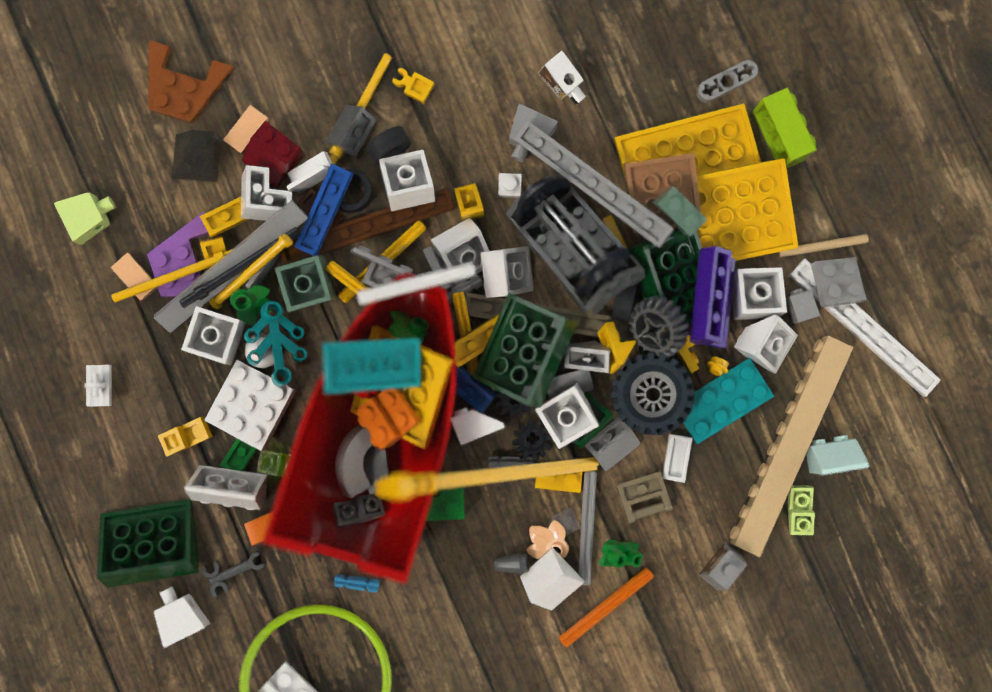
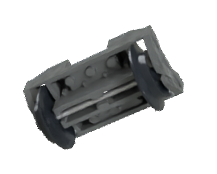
(553, 217)

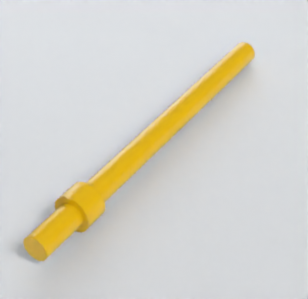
(337, 153)
(169, 277)

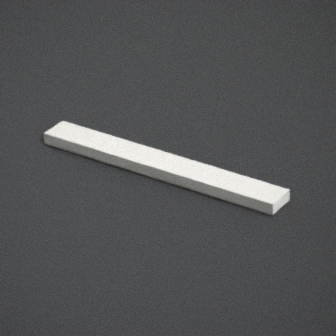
(872, 335)

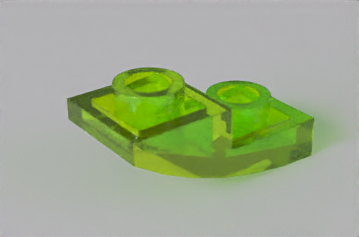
(272, 462)

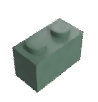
(679, 211)

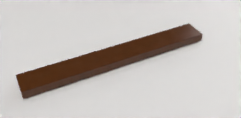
(373, 225)

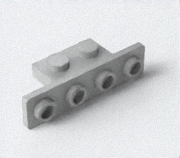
(380, 269)

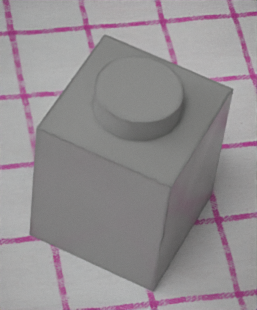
(801, 306)

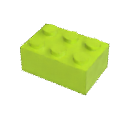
(784, 128)

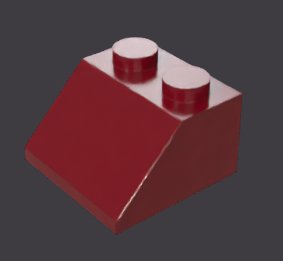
(274, 151)

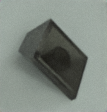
(196, 156)

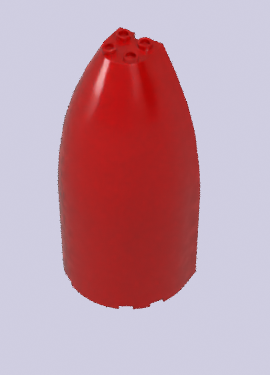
(303, 510)

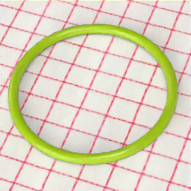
(316, 609)

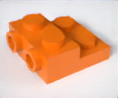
(387, 417)

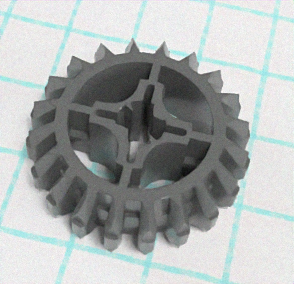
(663, 314)

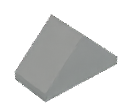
(588, 356)

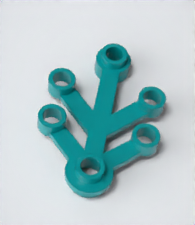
(276, 340)

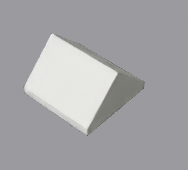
(550, 580)

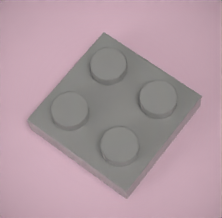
(838, 282)

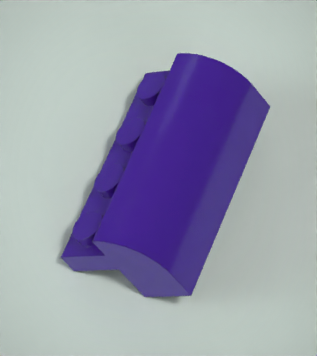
(712, 297)

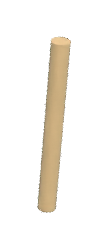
(825, 245)

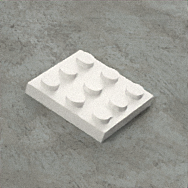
(250, 406)

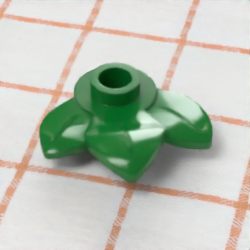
(251, 306)
(408, 327)

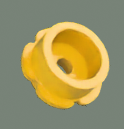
(717, 366)

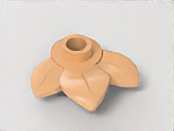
(546, 538)

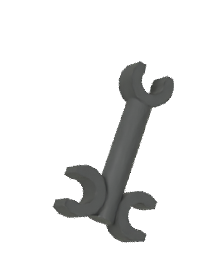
(217, 578)

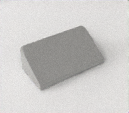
(565, 381)

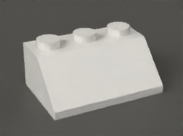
(227, 487)

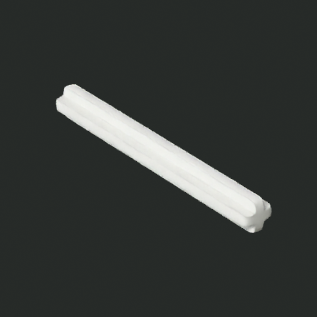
(416, 283)

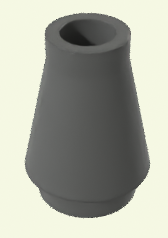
(513, 563)

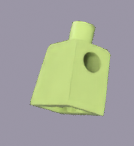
(84, 215)

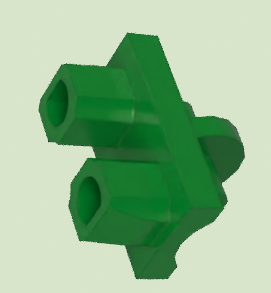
(620, 554)

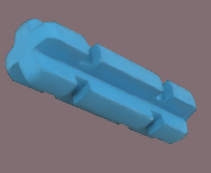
(356, 583)

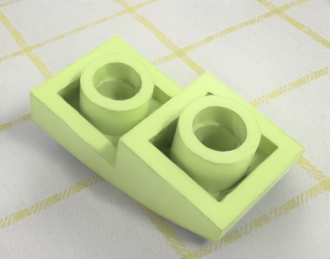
(800, 511)

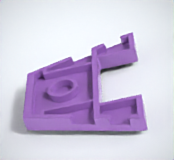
(175, 254)

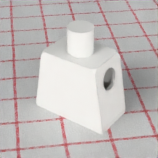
(178, 617)

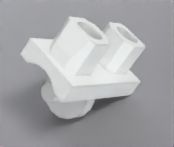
(98, 385)

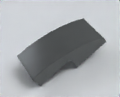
(376, 465)
(357, 511)

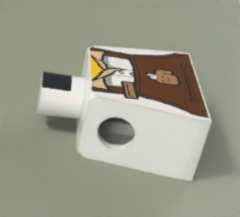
(557, 71)

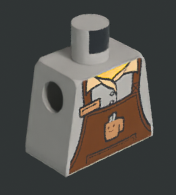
(723, 567)

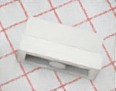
(309, 173)

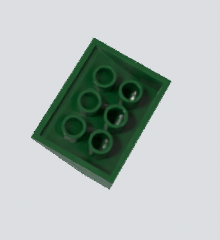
(670, 269)
(524, 350)
(147, 544)

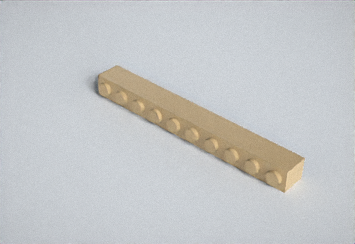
(790, 445)

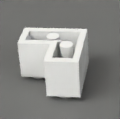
(257, 199)

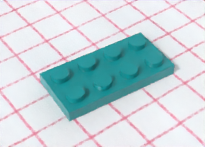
(371, 365)
(726, 400)

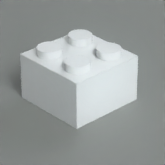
(407, 180)
(758, 293)
(213, 336)

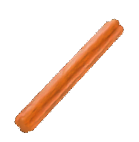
(606, 607)

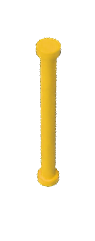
(284, 241)

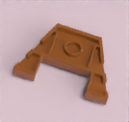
(179, 94)

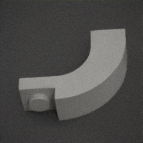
(349, 462)

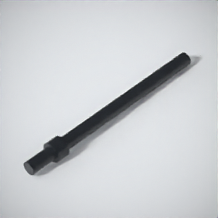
(202, 291)

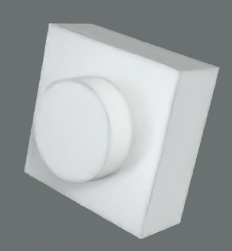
(509, 185)

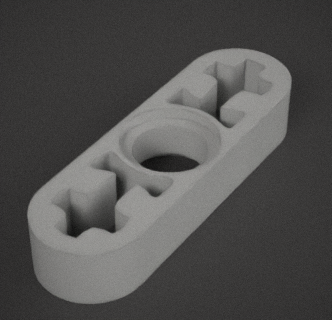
(744, 79)

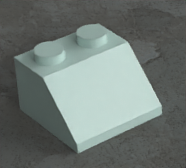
(835, 456)

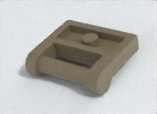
(641, 490)

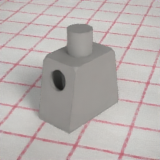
(541, 121)

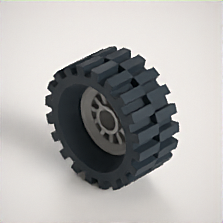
(626, 394)

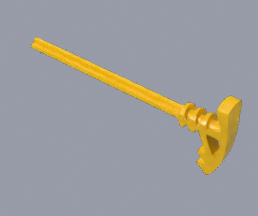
(405, 485)

